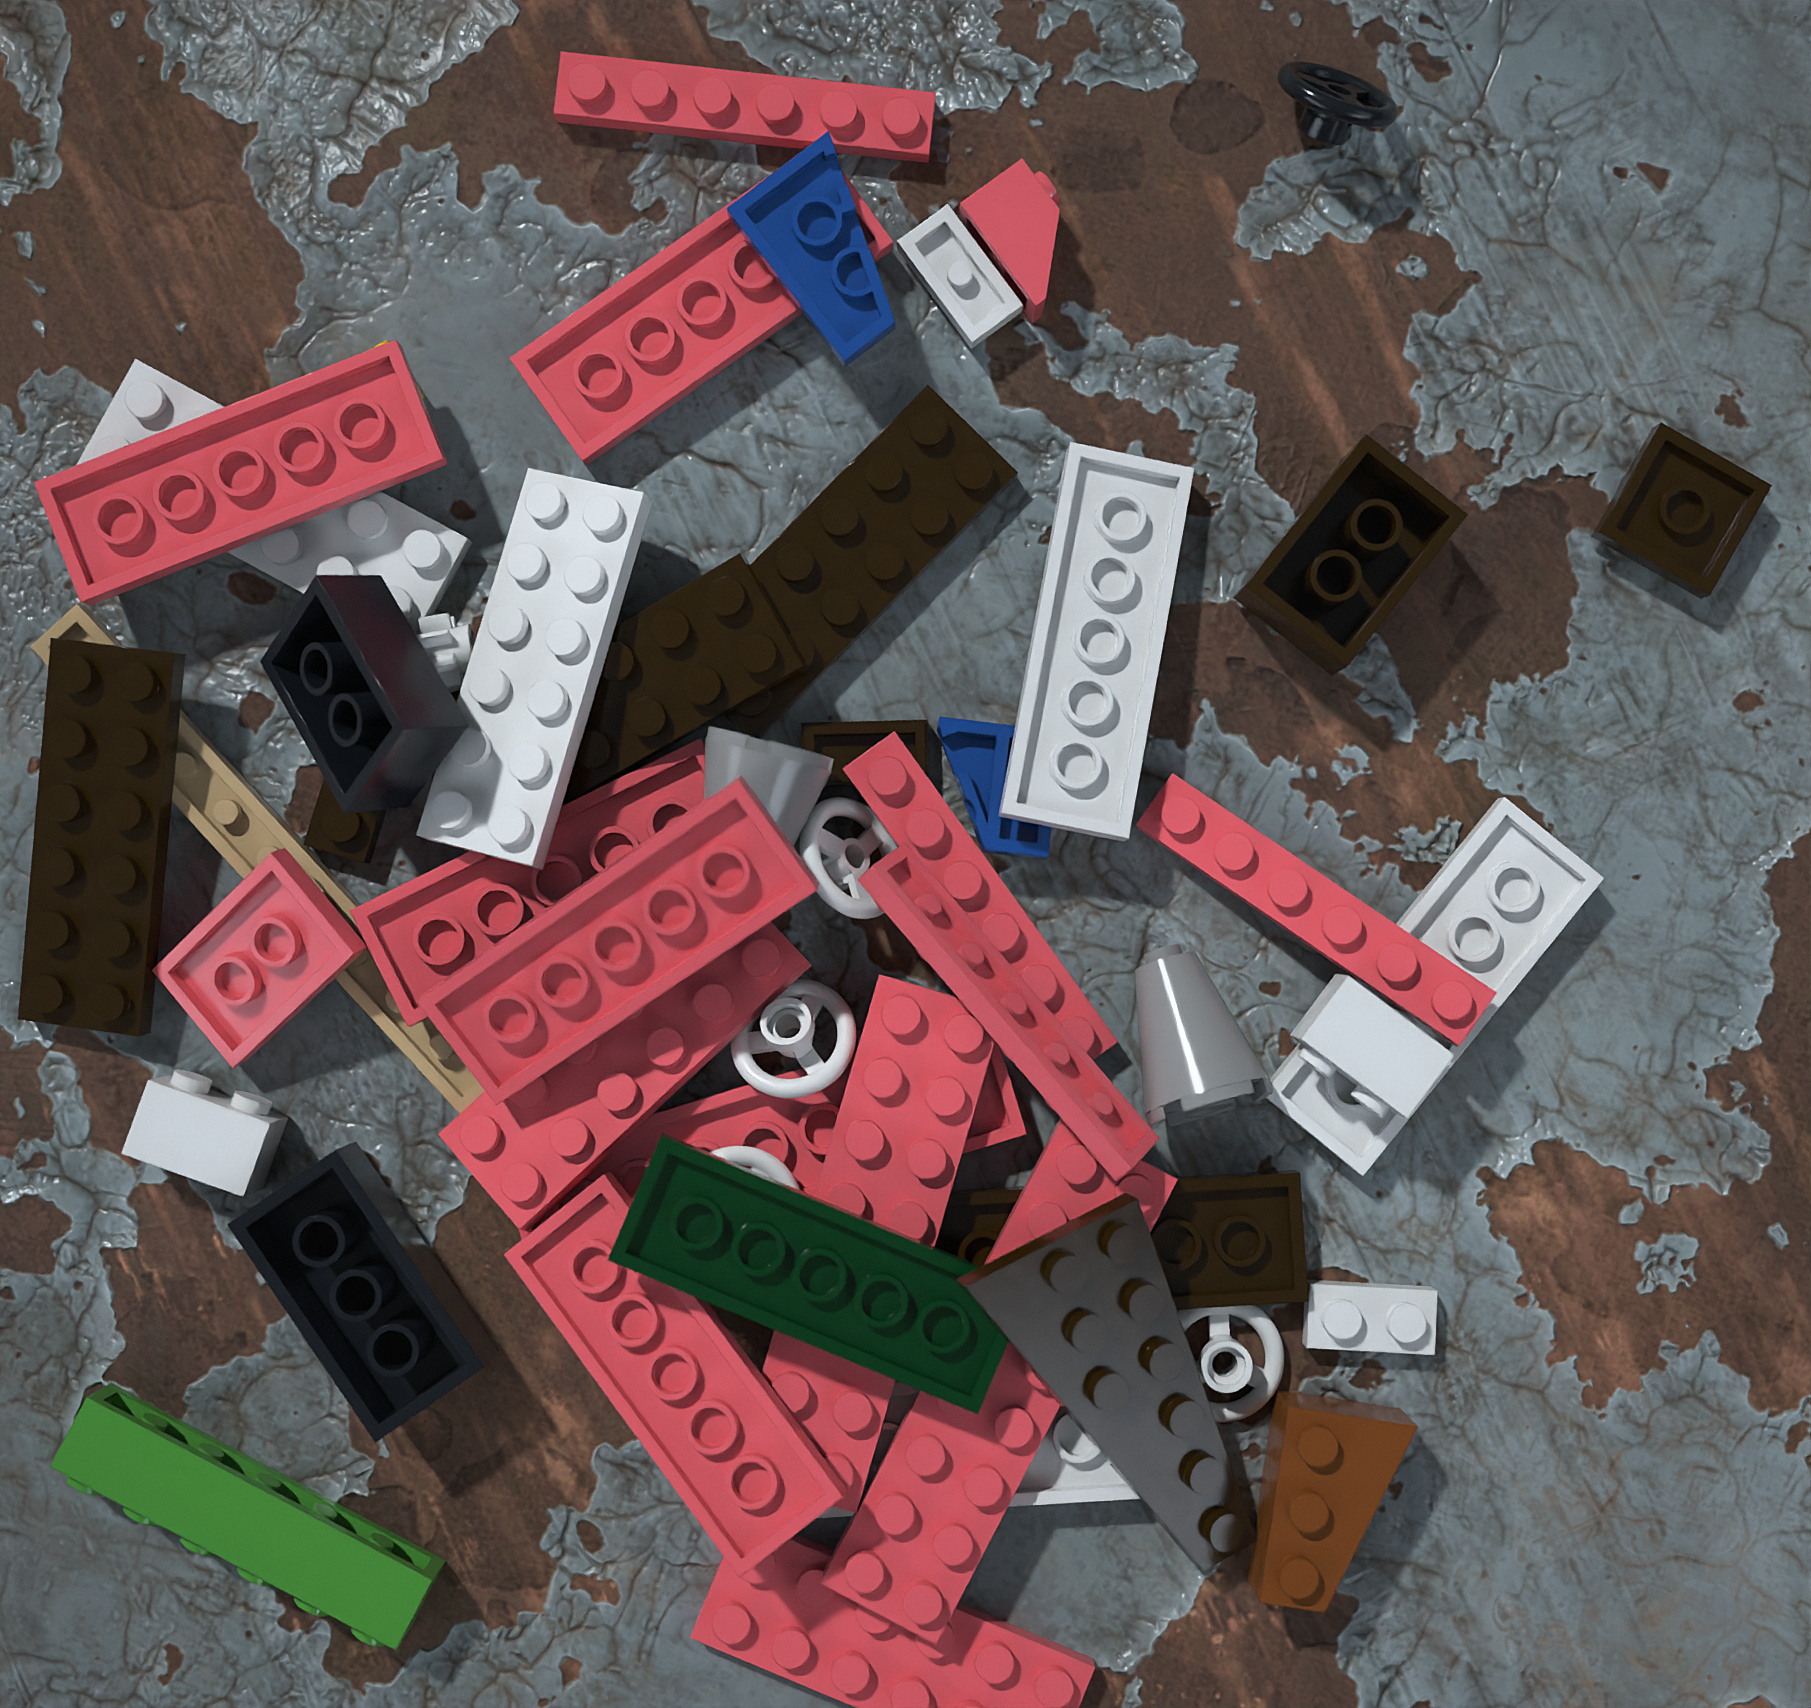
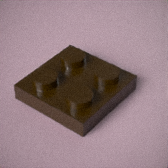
(1681, 510)

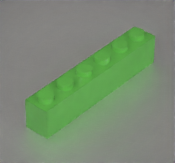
(247, 1515)

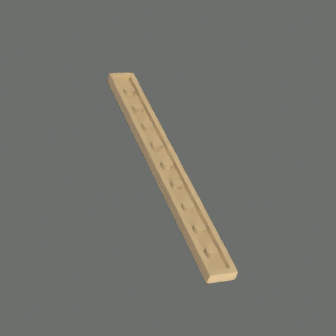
(245, 833)

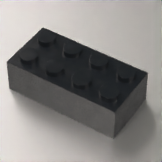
(364, 1290)

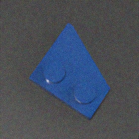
(979, 763)

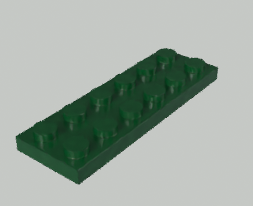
(810, 1272)

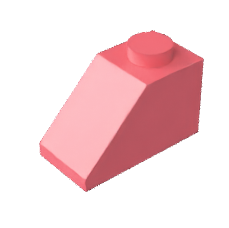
(1017, 228)

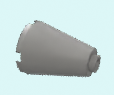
(780, 775)
(1190, 1043)

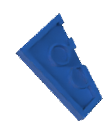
(815, 248)

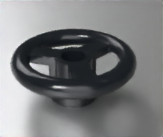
(1334, 101)

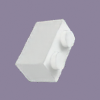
(1371, 1047)
(205, 1132)

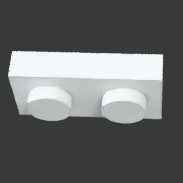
(959, 276)
(1370, 1317)

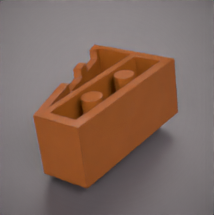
(1319, 1493)

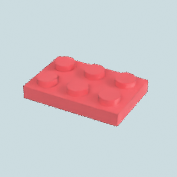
(259, 957)

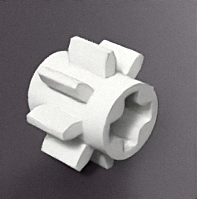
(447, 647)

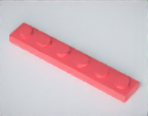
(743, 106)
(922, 819)
(1316, 910)
(1009, 1011)

